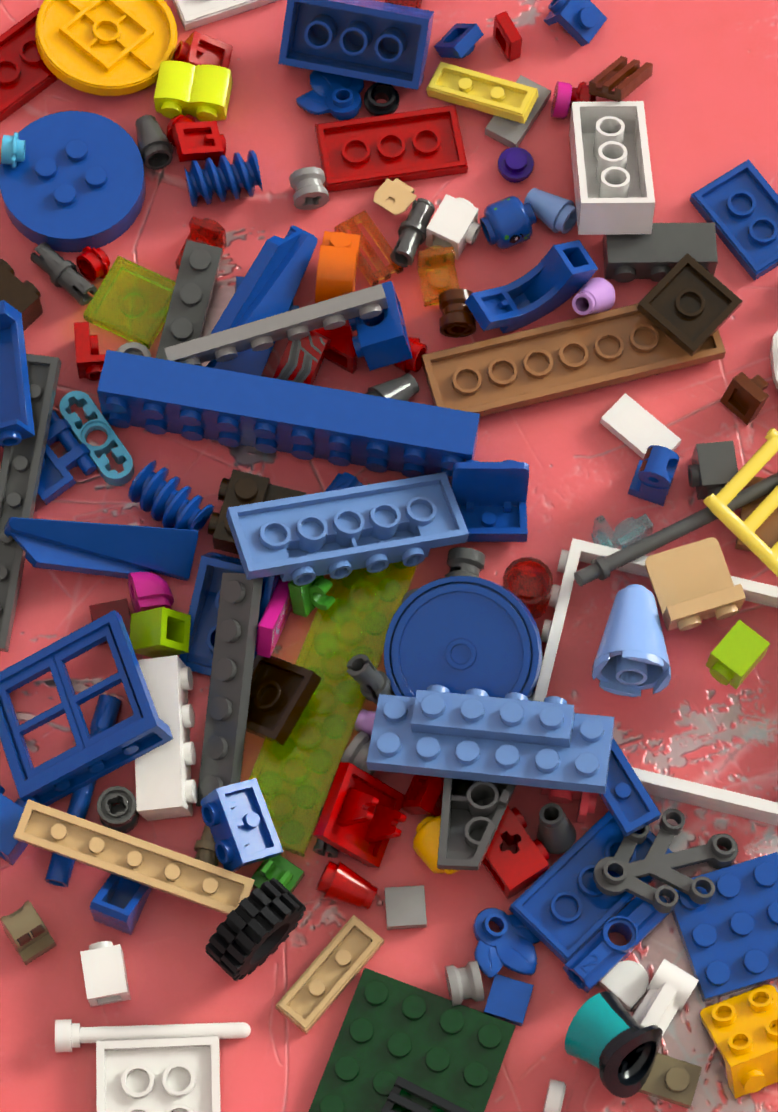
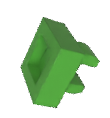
(311, 595)
(280, 869)

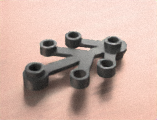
(663, 865)

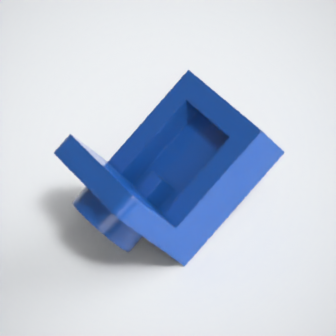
(577, 17)

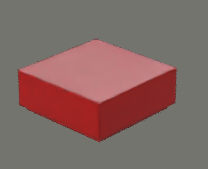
(507, 36)

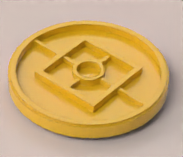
(106, 43)

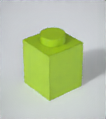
(160, 632)
(737, 655)

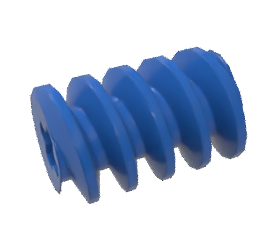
(223, 178)
(167, 502)

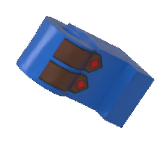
(654, 474)

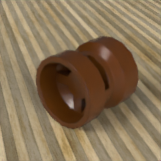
(456, 318)

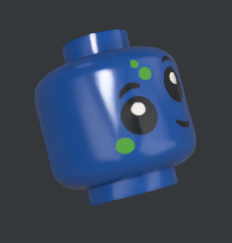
(508, 222)

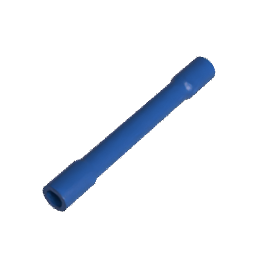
(103, 718)

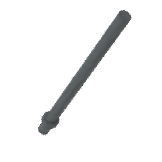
(601, 567)

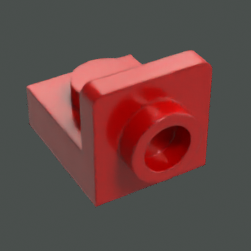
(203, 50)
(198, 141)
(87, 352)

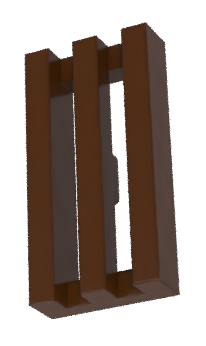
(616, 75)

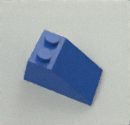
(205, 608)

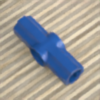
(602, 955)

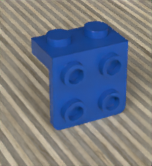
(492, 499)

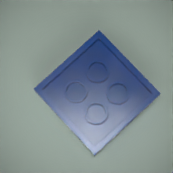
(735, 933)

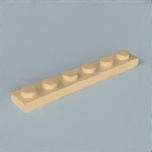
(132, 858)

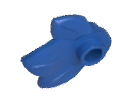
(332, 95)
(507, 948)

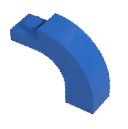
(536, 293)

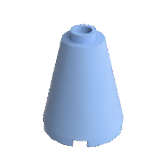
(632, 646)

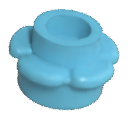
(12, 150)

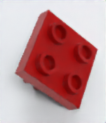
(360, 815)

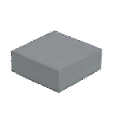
(405, 907)

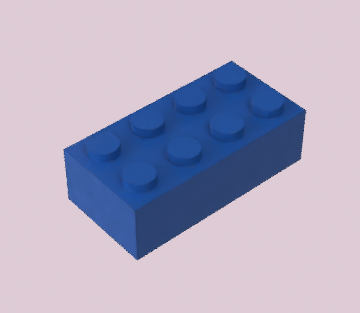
(358, 40)

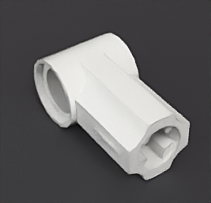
(665, 996)

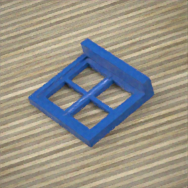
(93, 755)

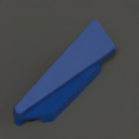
(266, 292)
(104, 548)

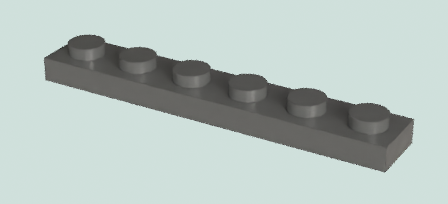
(230, 683)

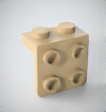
(693, 584)

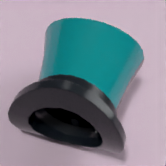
(613, 1043)

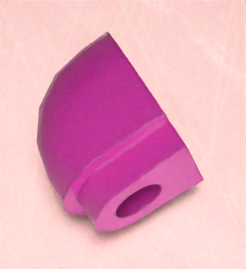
(149, 591)

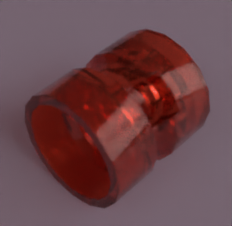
(530, 581)

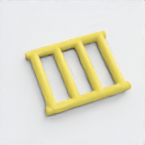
(745, 530)

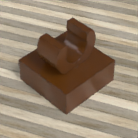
(745, 396)

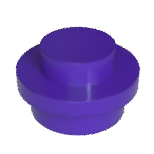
(515, 164)

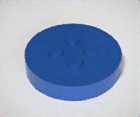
(76, 183)
(463, 638)

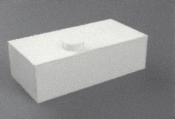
(611, 168)

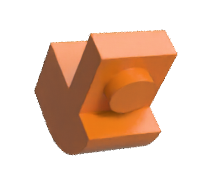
(337, 265)

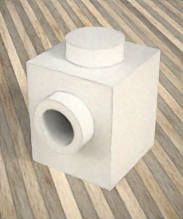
(453, 225)

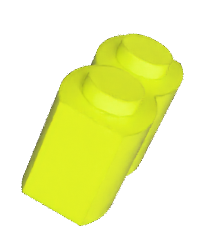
(193, 90)

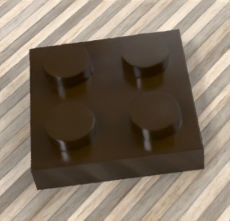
(689, 304)
(278, 697)

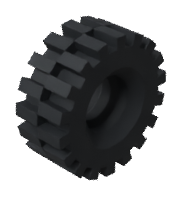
(255, 929)

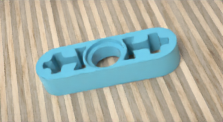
(94, 422)

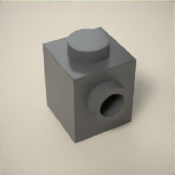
(712, 467)

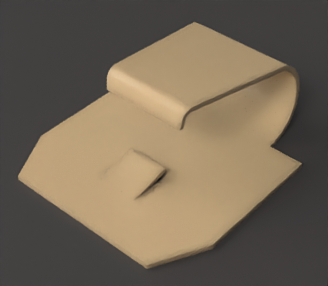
(394, 196)

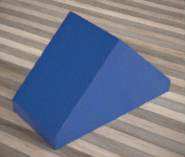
(119, 903)

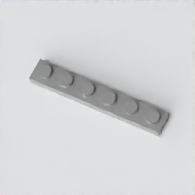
(290, 324)

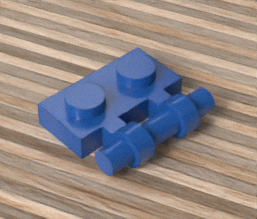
(55, 471)

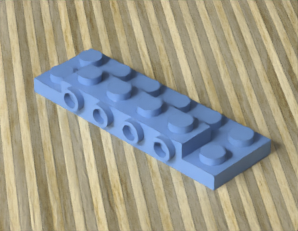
(347, 529)
(491, 739)

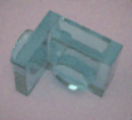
(625, 533)

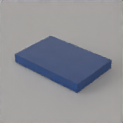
(743, 216)

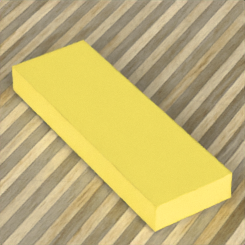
(482, 92)

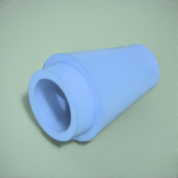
(552, 210)

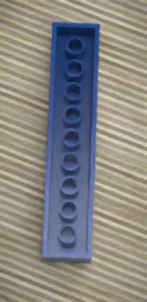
(284, 416)

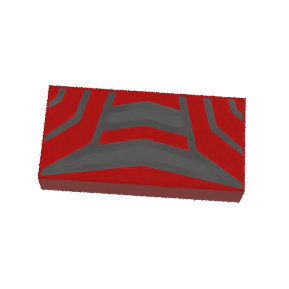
(303, 358)

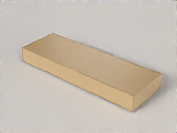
(329, 974)

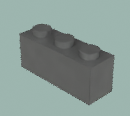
(656, 253)

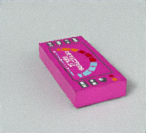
(273, 620)

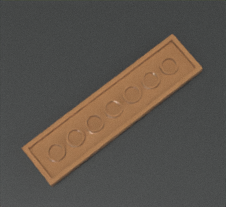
(557, 361)

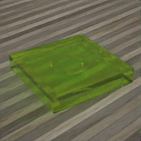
(131, 302)

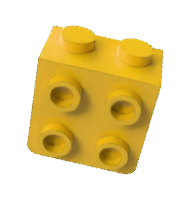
(746, 1038)

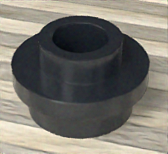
(381, 91)

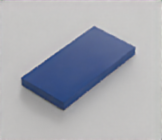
(564, 902)

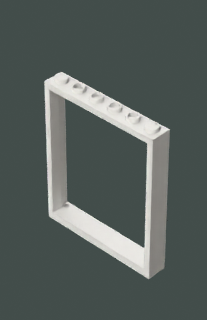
(654, 783)

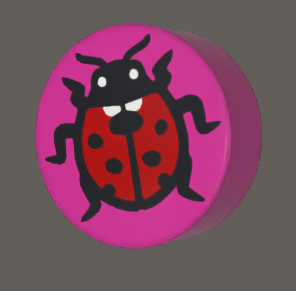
(561, 100)

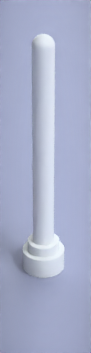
(71, 1035)

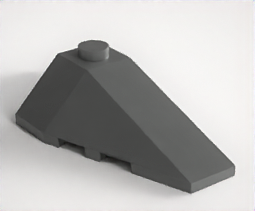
(469, 821)

